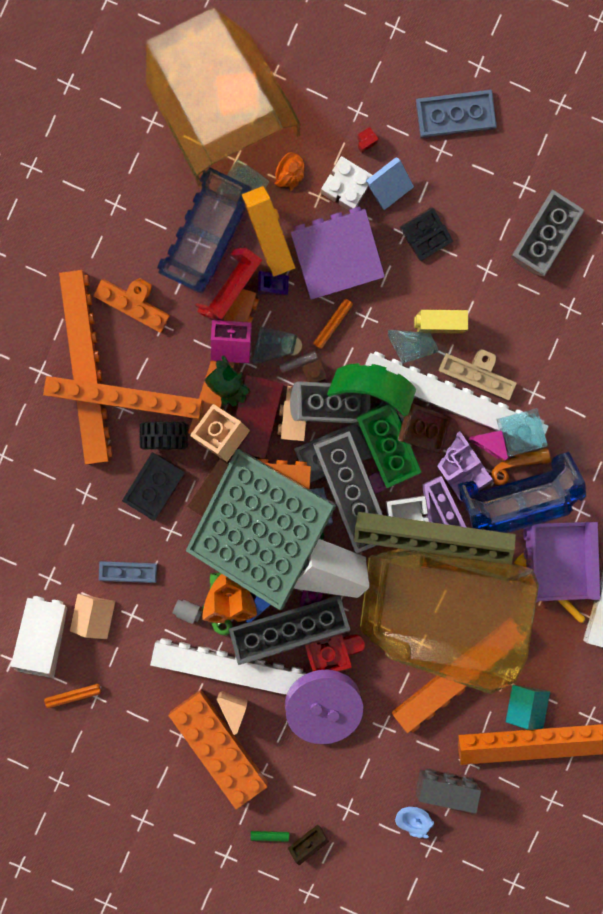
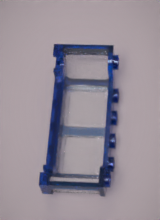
(206, 231)
(525, 500)

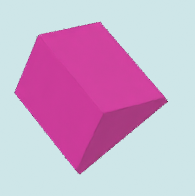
(492, 443)

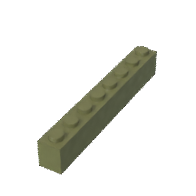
(435, 538)

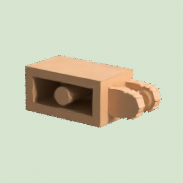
(289, 428)

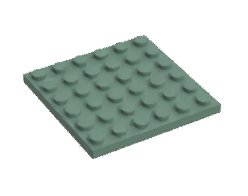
(260, 528)

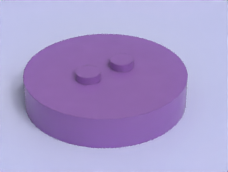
(323, 706)

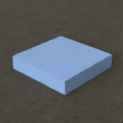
(390, 183)

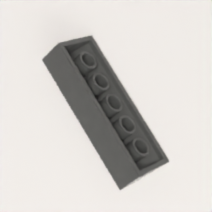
(289, 630)

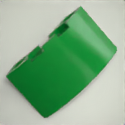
(375, 382)

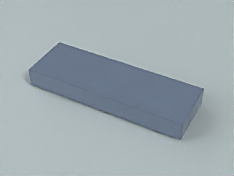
(127, 571)

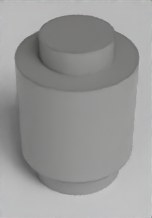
(187, 611)

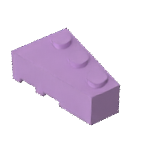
(440, 503)

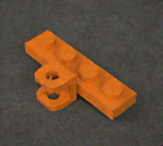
(133, 302)

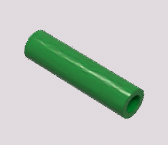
(269, 836)

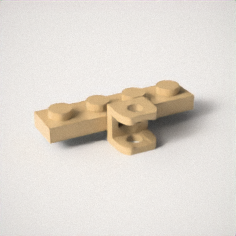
(478, 373)

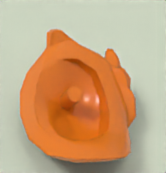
(290, 171)

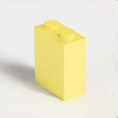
(441, 321)

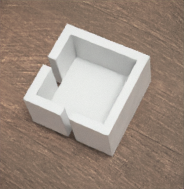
(347, 182)
(408, 508)

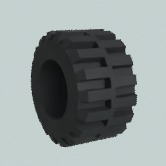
(164, 435)

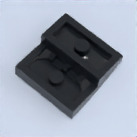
(426, 234)

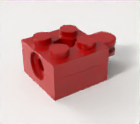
(334, 652)

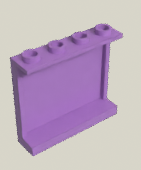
(337, 252)
(564, 560)

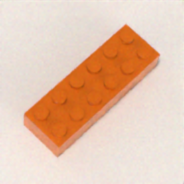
(218, 749)

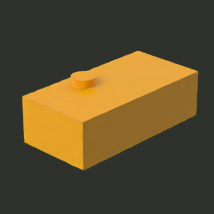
(268, 230)

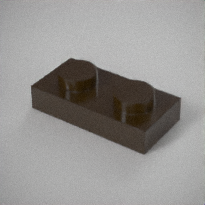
(308, 845)

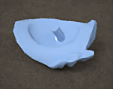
(414, 821)

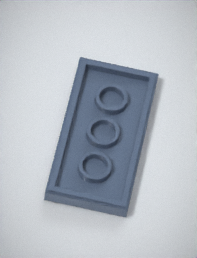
(456, 113)

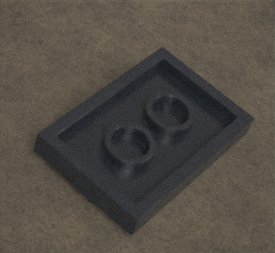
(153, 486)

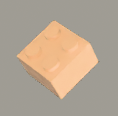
(220, 432)

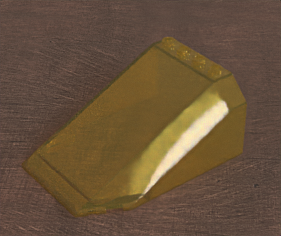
(214, 89)
(451, 615)

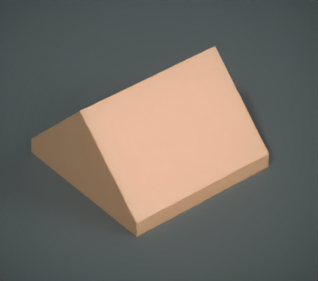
(92, 616)
(233, 709)

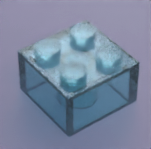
(522, 432)

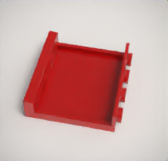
(233, 286)

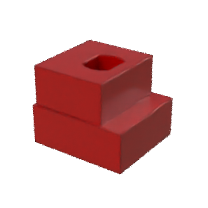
(366, 139)

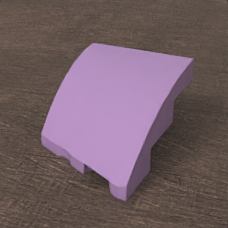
(463, 465)

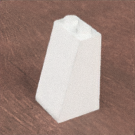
(334, 571)
(39, 637)

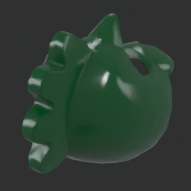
(227, 383)

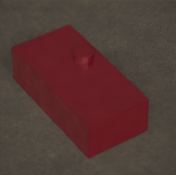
(259, 414)

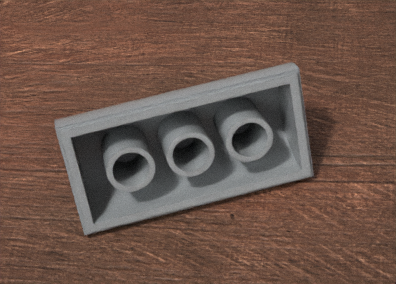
(547, 234)
(312, 404)

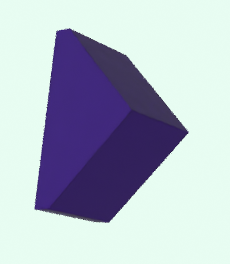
(272, 285)

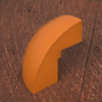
(228, 601)

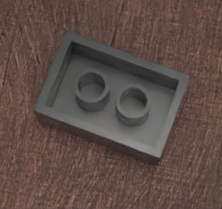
(448, 790)

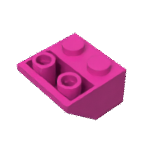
(231, 340)

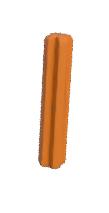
(333, 323)
(72, 696)

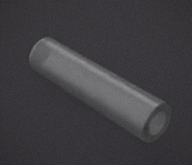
(298, 362)

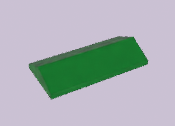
(393, 458)

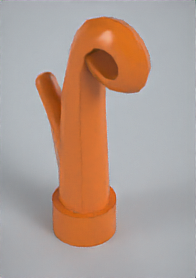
(527, 458)

